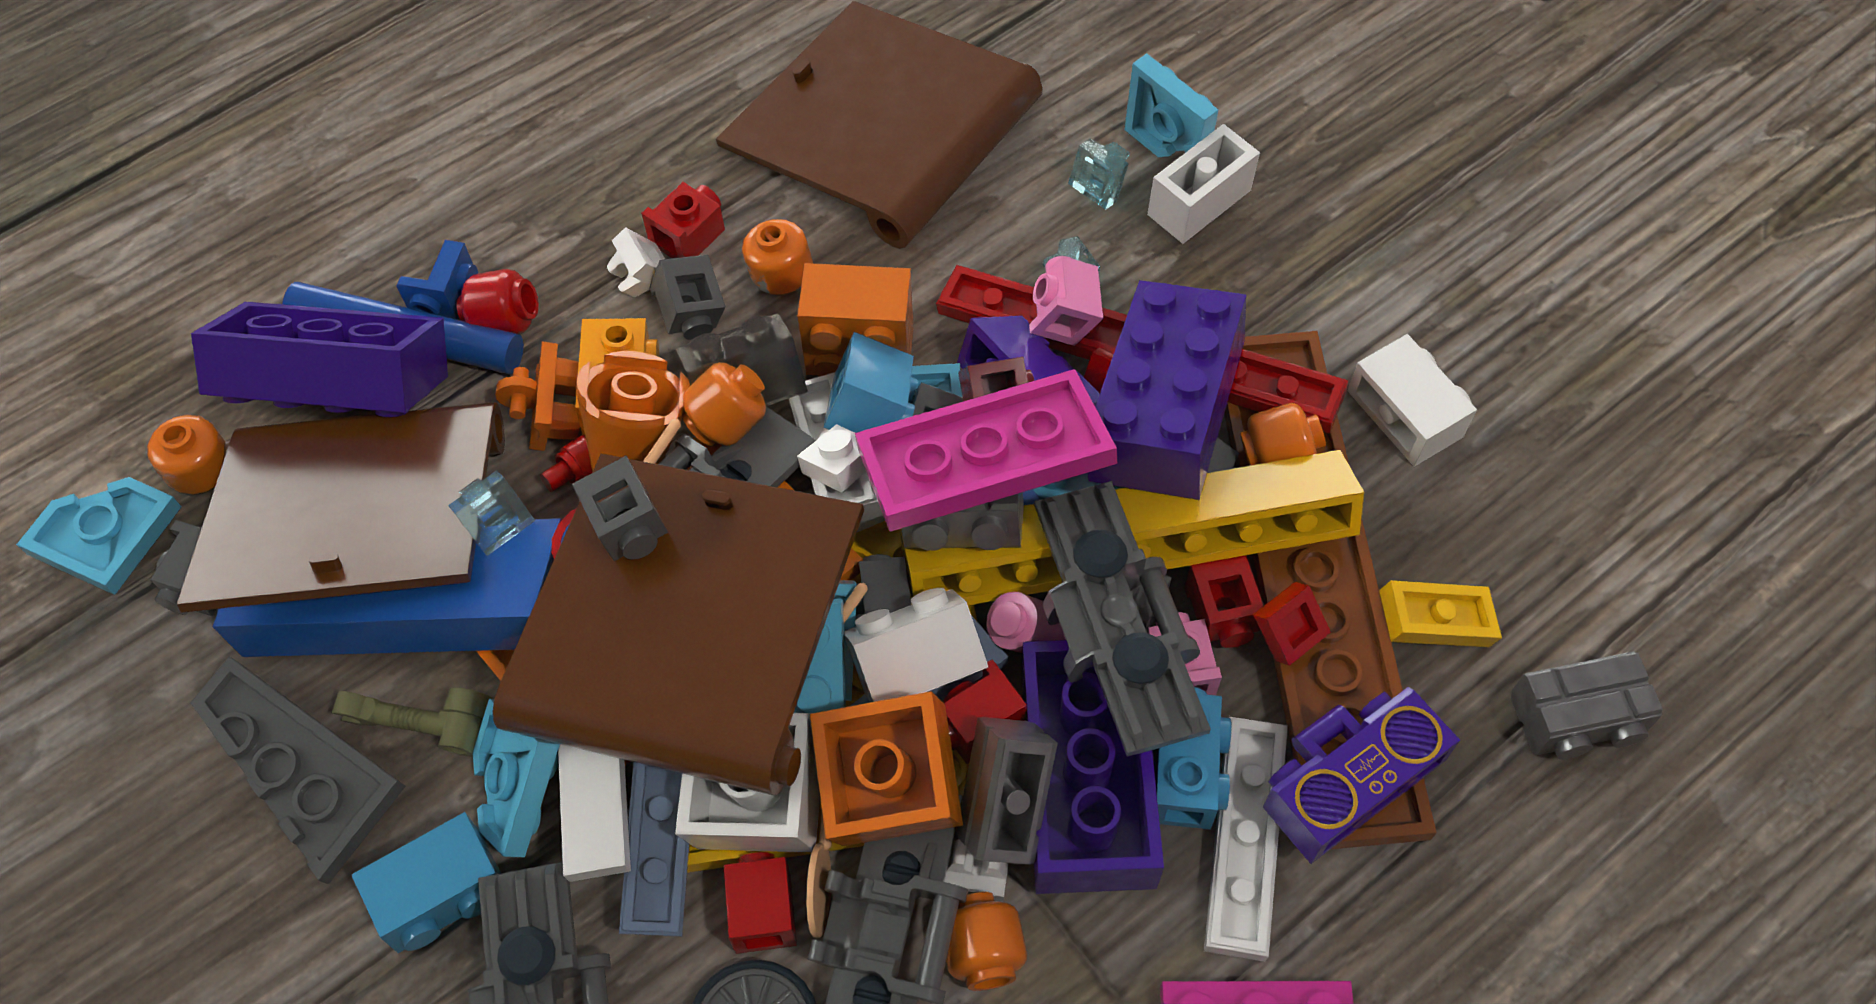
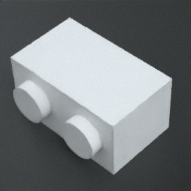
(1203, 183)
(1411, 399)
(915, 646)

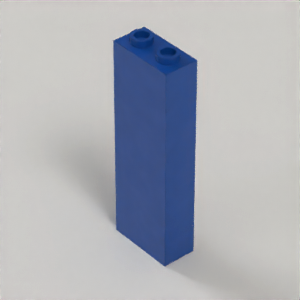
(440, 618)

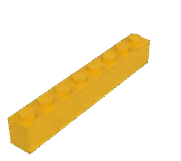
(1236, 516)

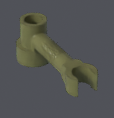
(456, 723)

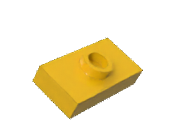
(1440, 614)

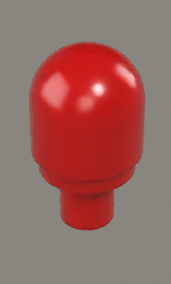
(571, 465)

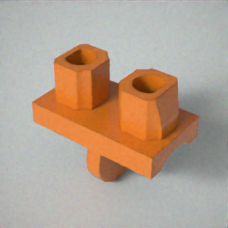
(548, 417)

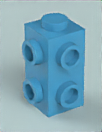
(1189, 775)

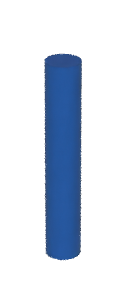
(464, 342)

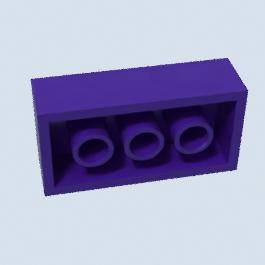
(320, 357)
(1170, 386)
(1100, 803)

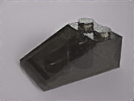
(758, 343)

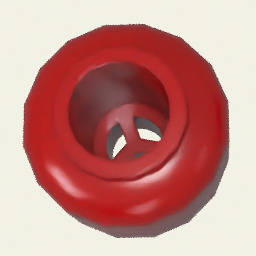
(498, 301)

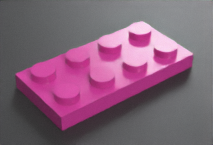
(984, 449)

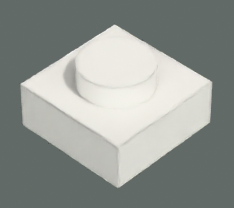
(833, 459)

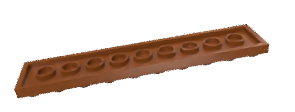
(1357, 655)

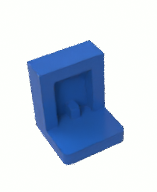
(445, 283)

